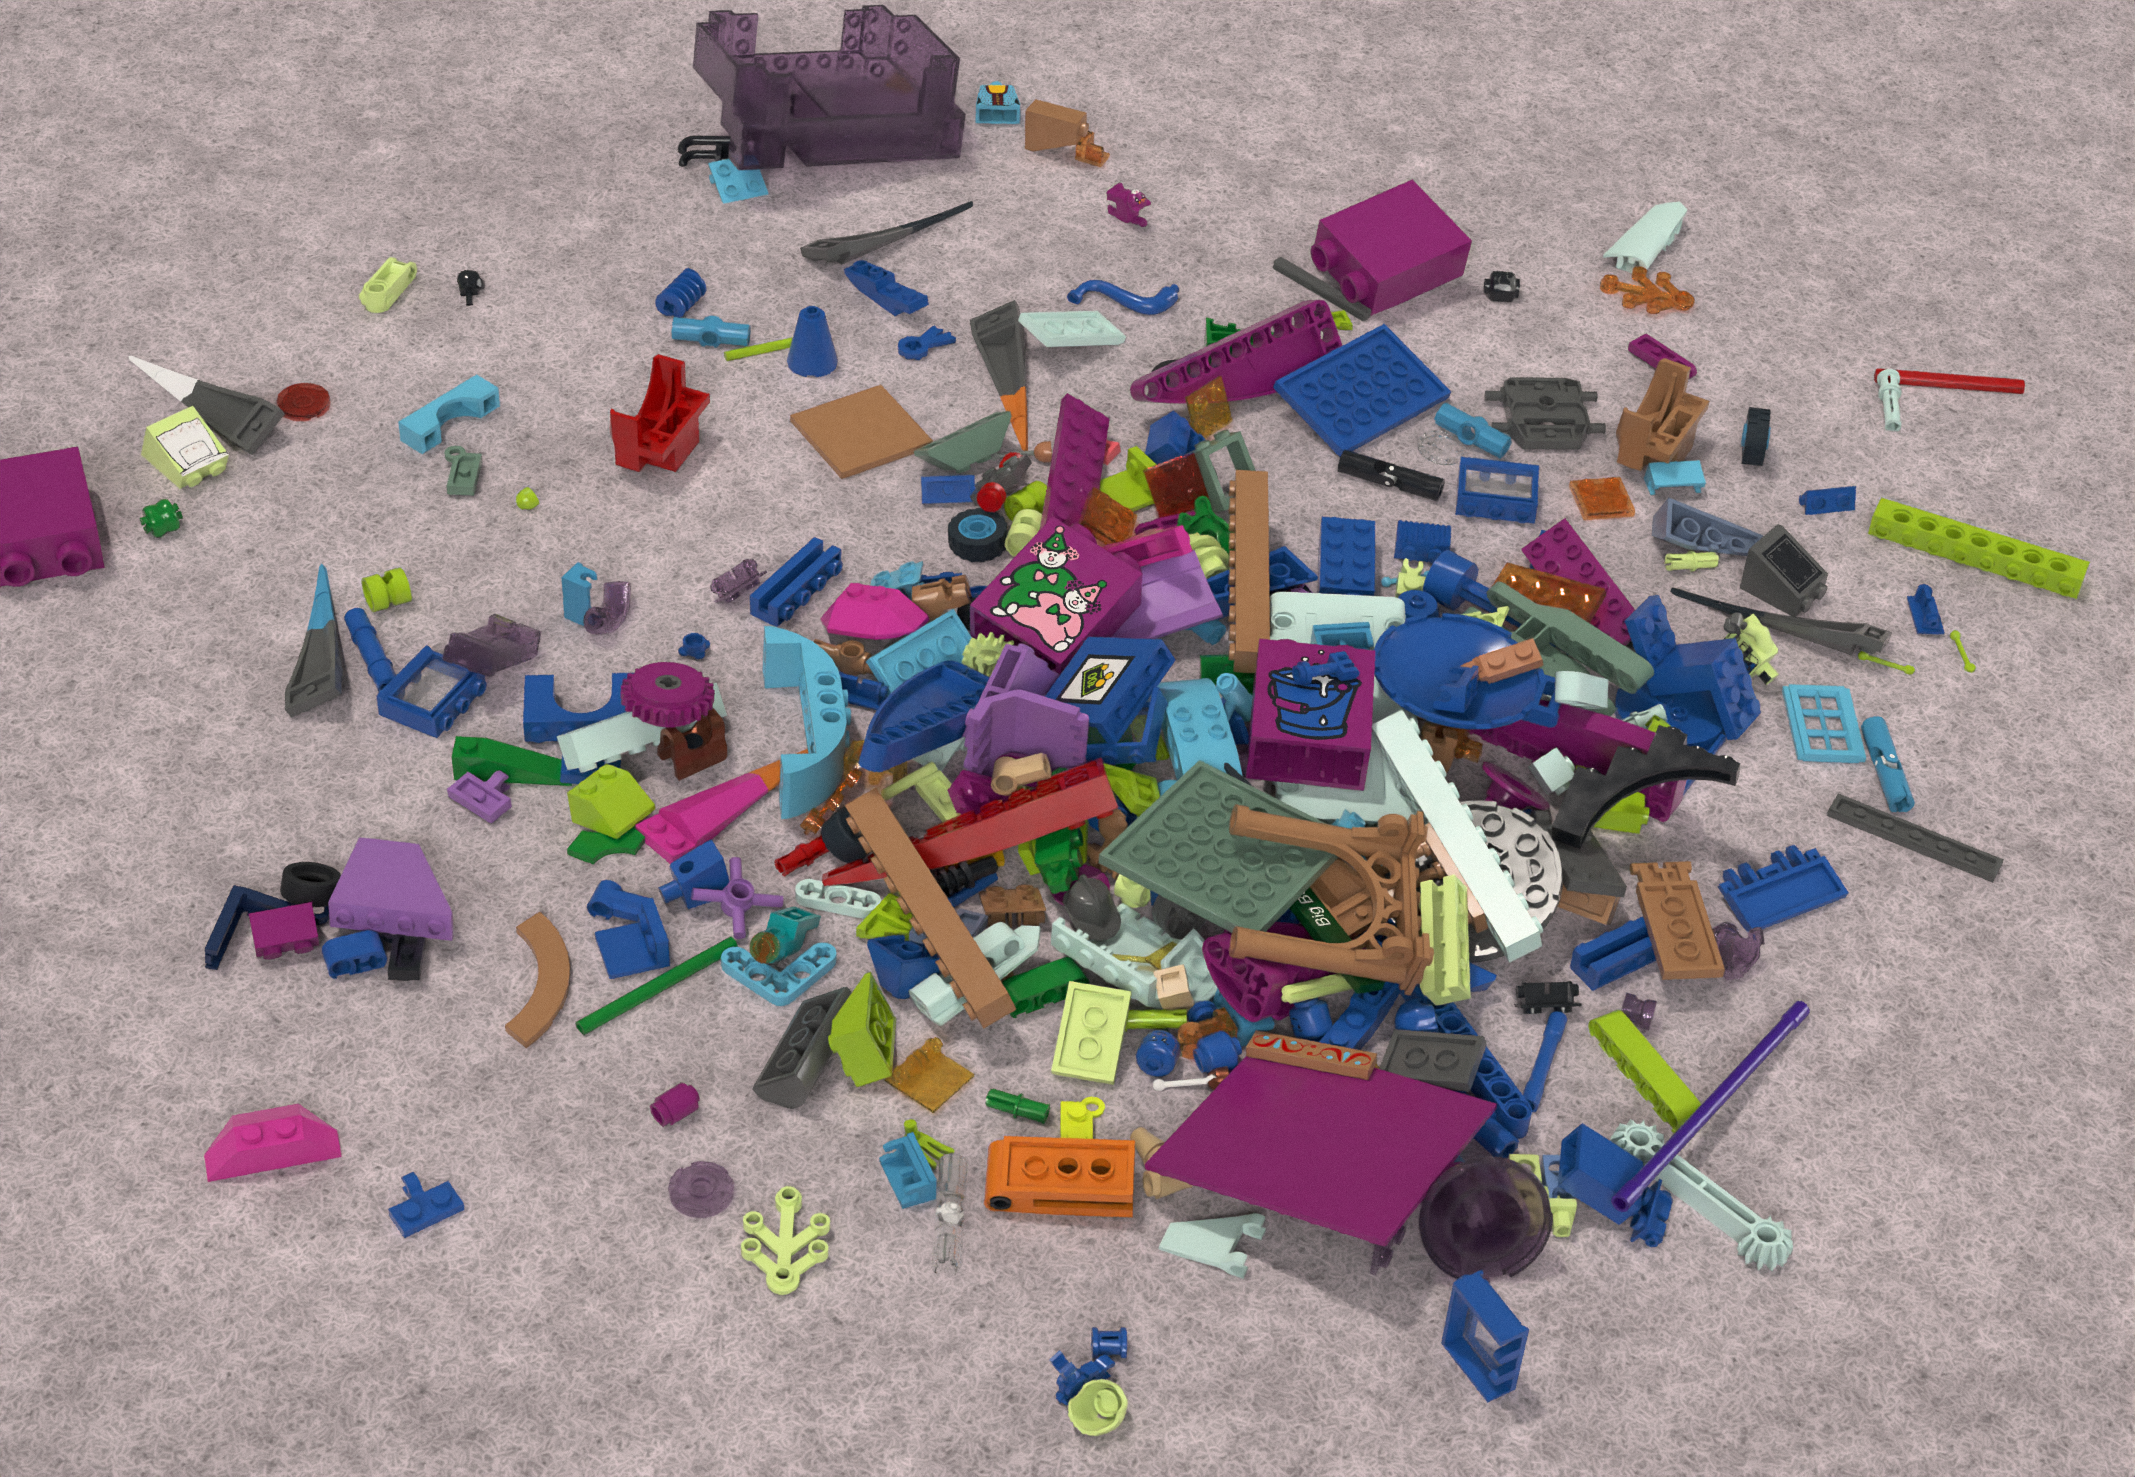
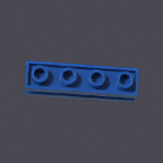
(795, 582)
(1613, 954)

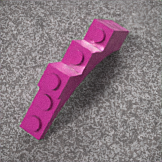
(1154, 545)

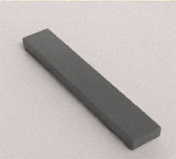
(1915, 837)

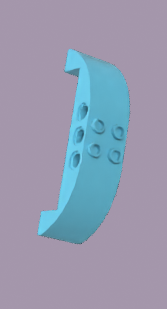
(1197, 726)
(814, 776)

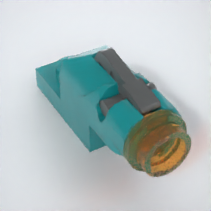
(783, 935)

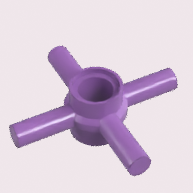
(737, 897)

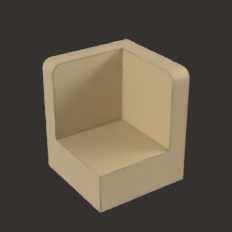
(1174, 988)

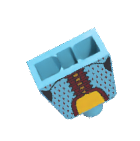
(997, 104)

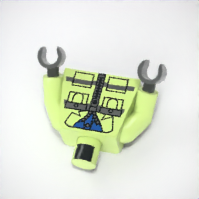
(1755, 645)

